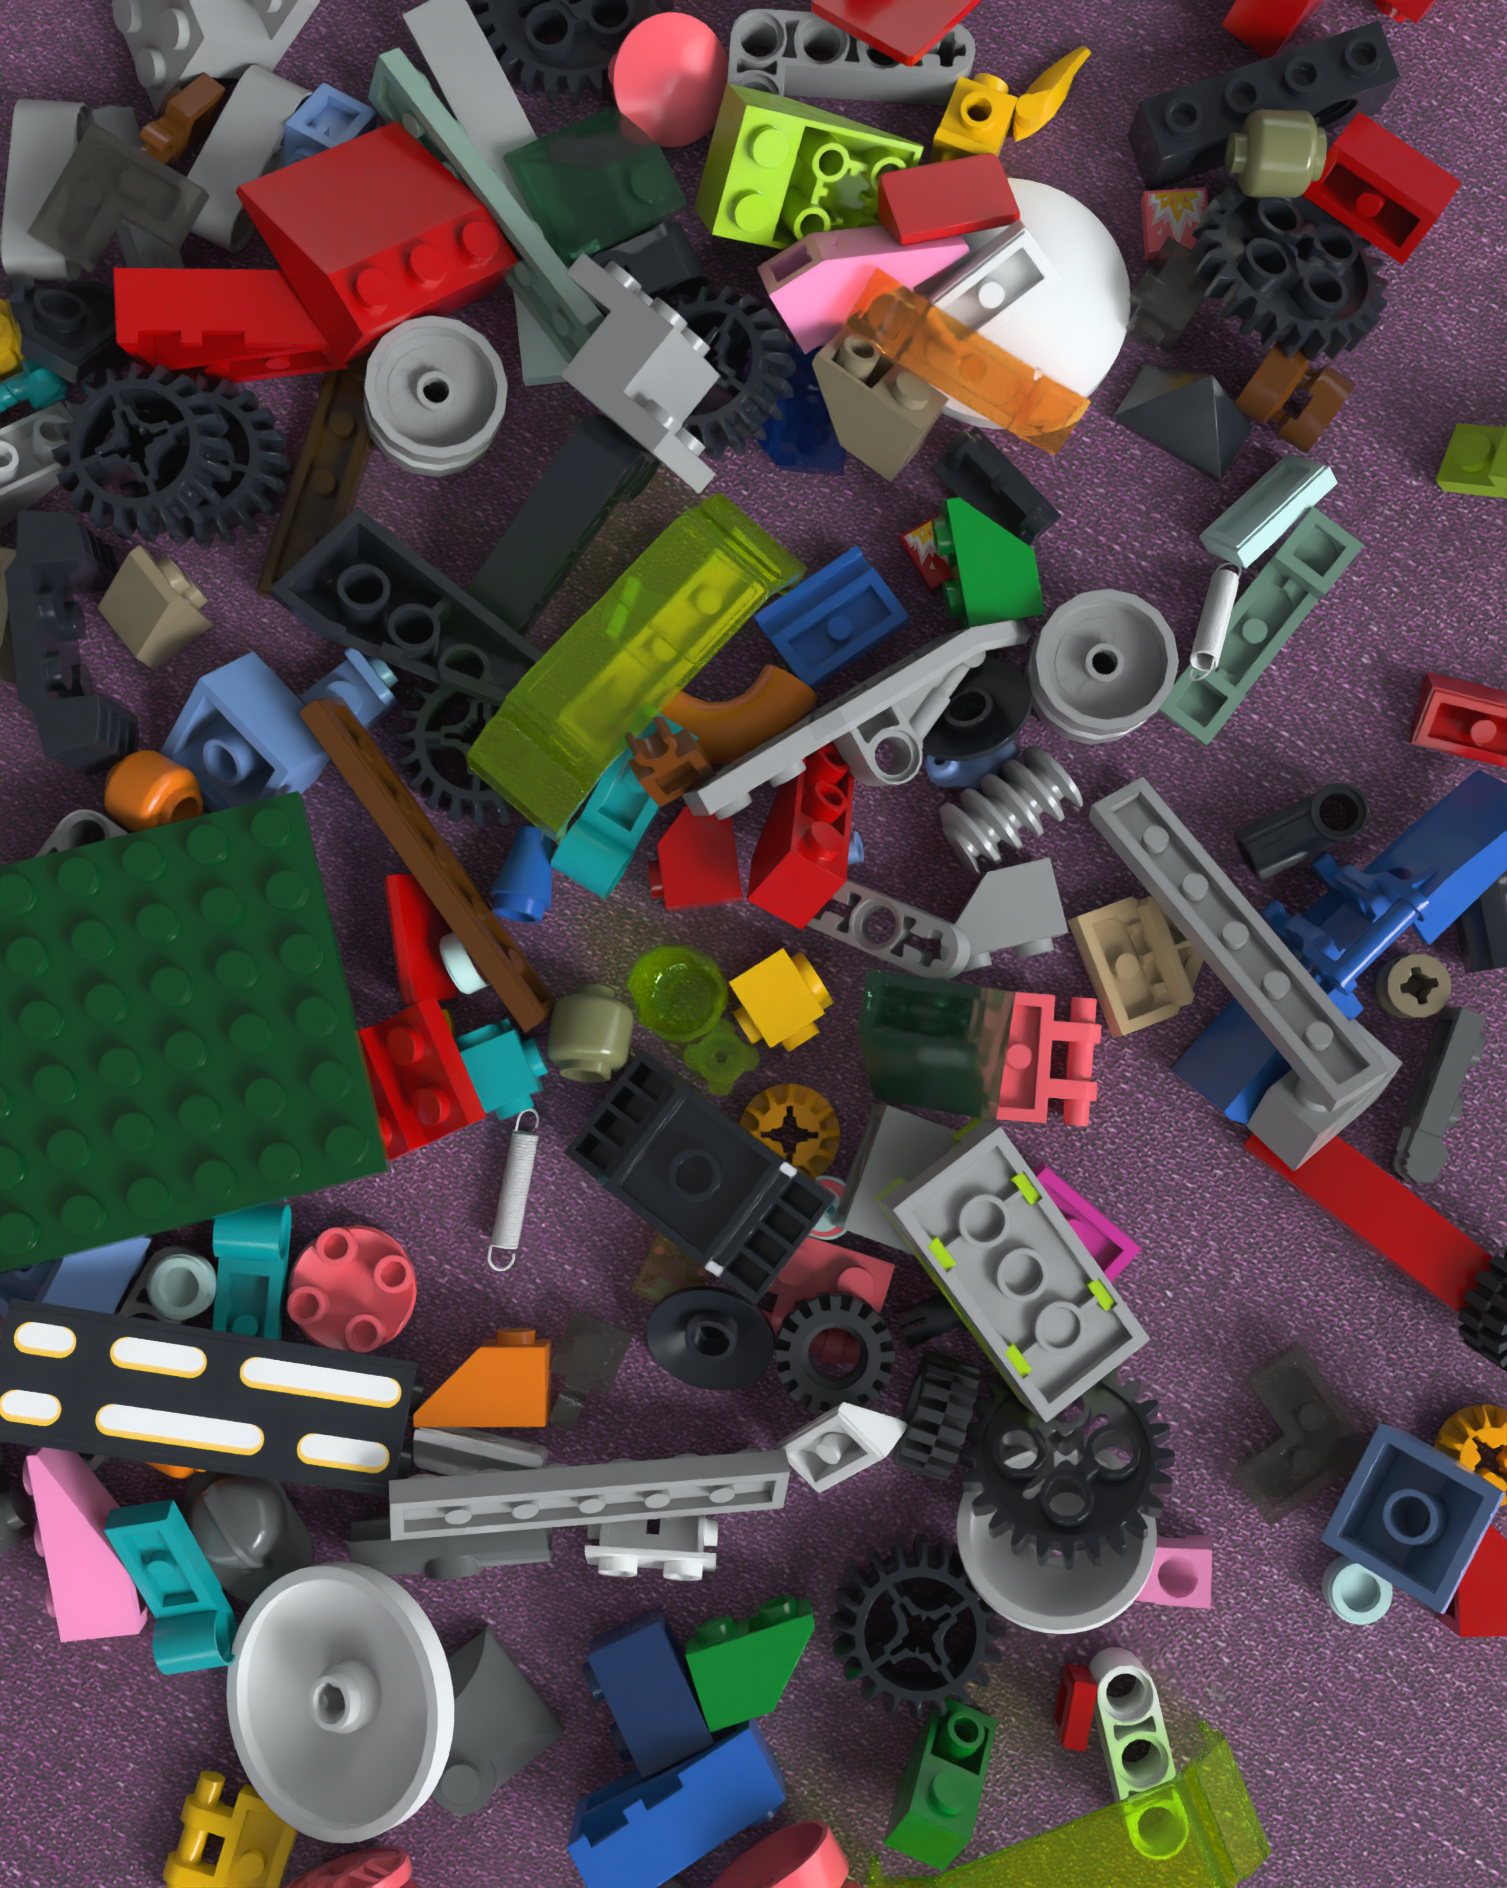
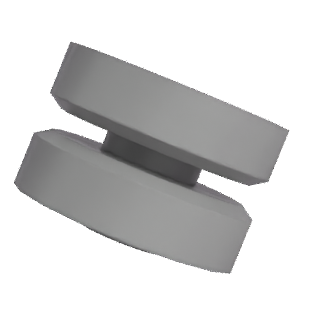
(443, 359)
(1127, 641)

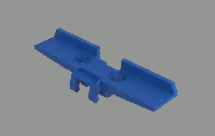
(1449, 863)

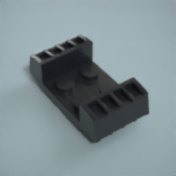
(51, 565)
(699, 1176)

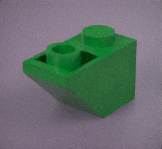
(989, 568)
(747, 1662)
(942, 1786)

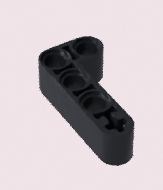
(561, 520)

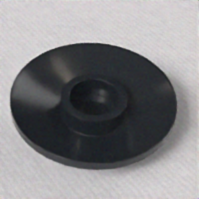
(982, 713)
(710, 1337)

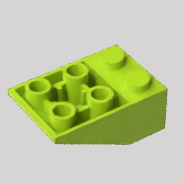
(792, 170)

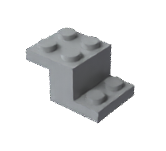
(223, 38)
(643, 368)

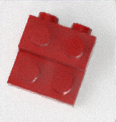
(418, 1079)

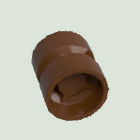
(1274, 382)

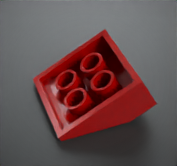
(377, 237)

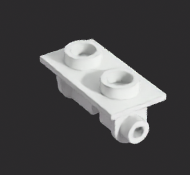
(675, 1549)

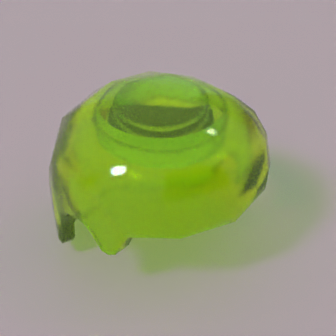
(678, 992)

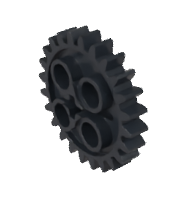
(575, 61)
(1289, 272)
(1111, 1496)

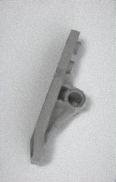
(888, 707)

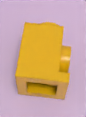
(983, 100)

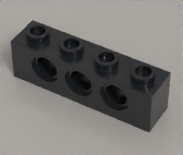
(1330, 78)

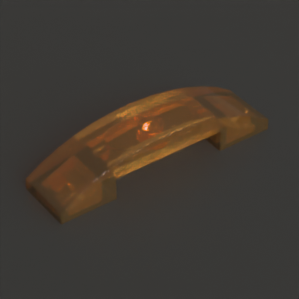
(965, 363)

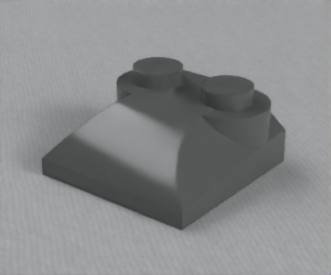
(496, 1724)

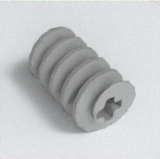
(1007, 807)

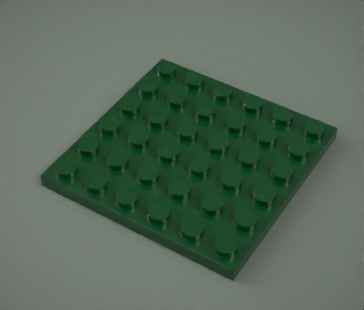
(174, 1034)

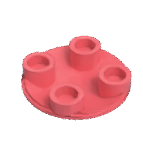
(670, 78)
(352, 1289)

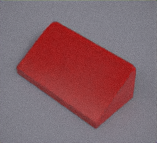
(946, 199)
(1461, 719)
(416, 939)

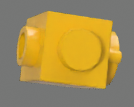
(780, 1000)

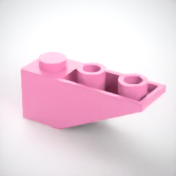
(827, 271)
(87, 1580)

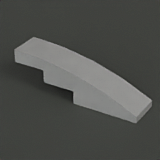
(471, 82)

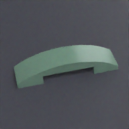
(1262, 623)

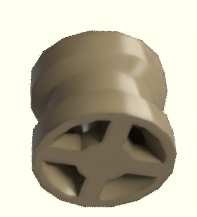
(1396, 988)

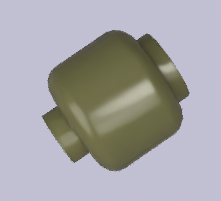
(1276, 153)
(590, 1034)

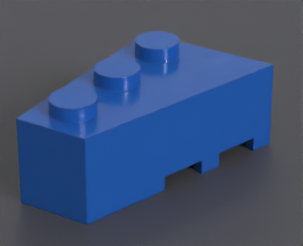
(657, 1825)

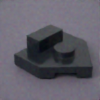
(66, 328)

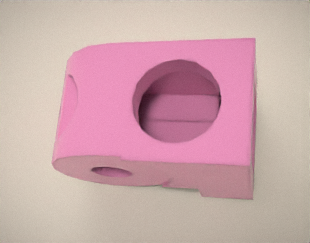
(1180, 1573)

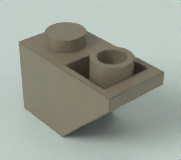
(875, 403)
(154, 607)

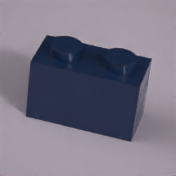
(648, 1692)

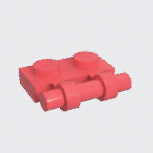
(1028, 1060)
(830, 1268)

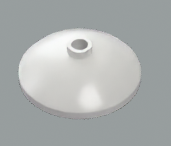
(1049, 1595)

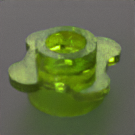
(721, 1076)

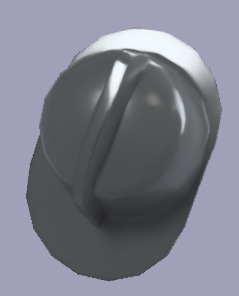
(246, 1530)

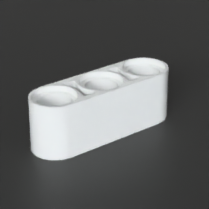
(1129, 1719)

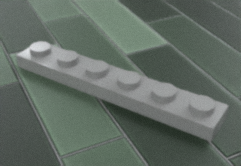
(1238, 945)
(587, 1494)

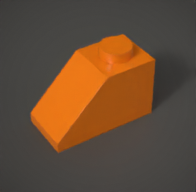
(496, 1387)

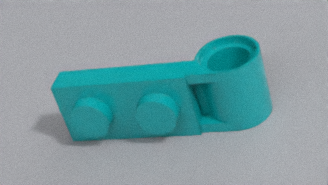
(610, 827)
(252, 1270)
(177, 1583)

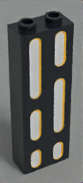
(204, 1398)

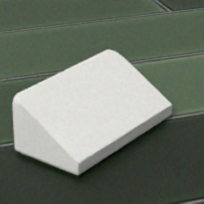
(996, 281)
(840, 1444)
(469, 1450)

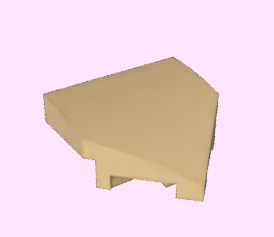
(1136, 963)

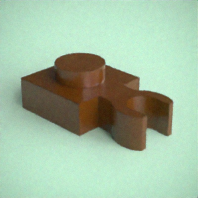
(184, 119)
(668, 762)

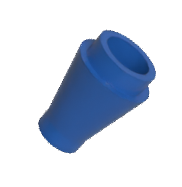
(525, 879)

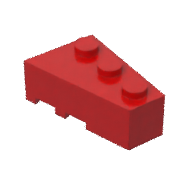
(218, 324)

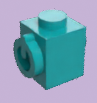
(503, 1068)

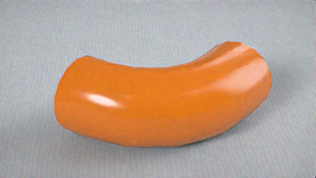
(745, 722)

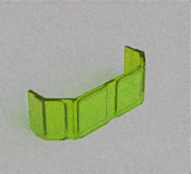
(628, 660)
(1171, 1836)

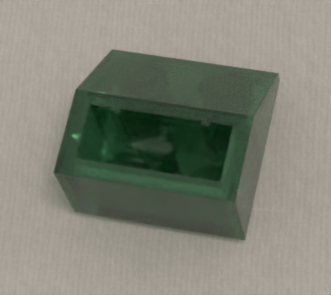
(935, 1042)

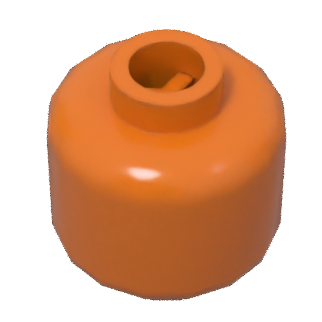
(151, 791)

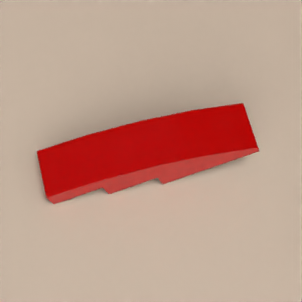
(1384, 1218)

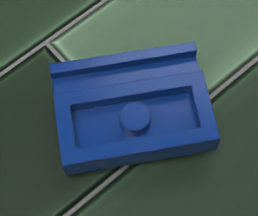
(832, 619)

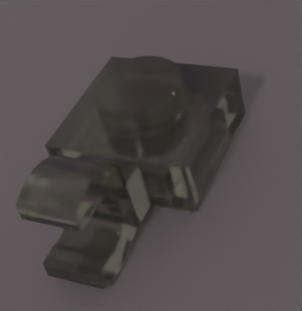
(588, 1359)

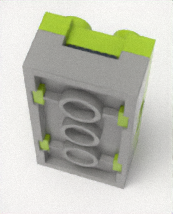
(1013, 1269)

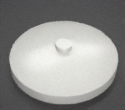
(1081, 319)
(340, 1701)

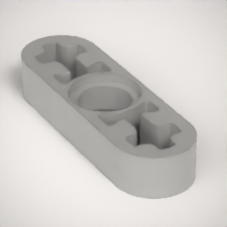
(913, 958)

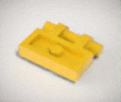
(254, 1845)

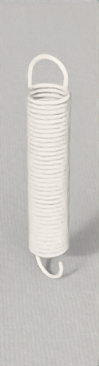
(1214, 620)
(514, 1190)

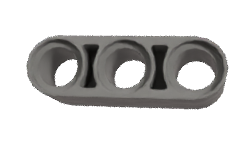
(40, 148)
(241, 149)

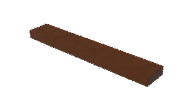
(430, 859)

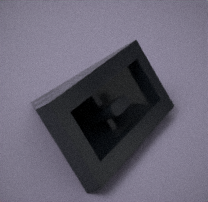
(1185, 417)

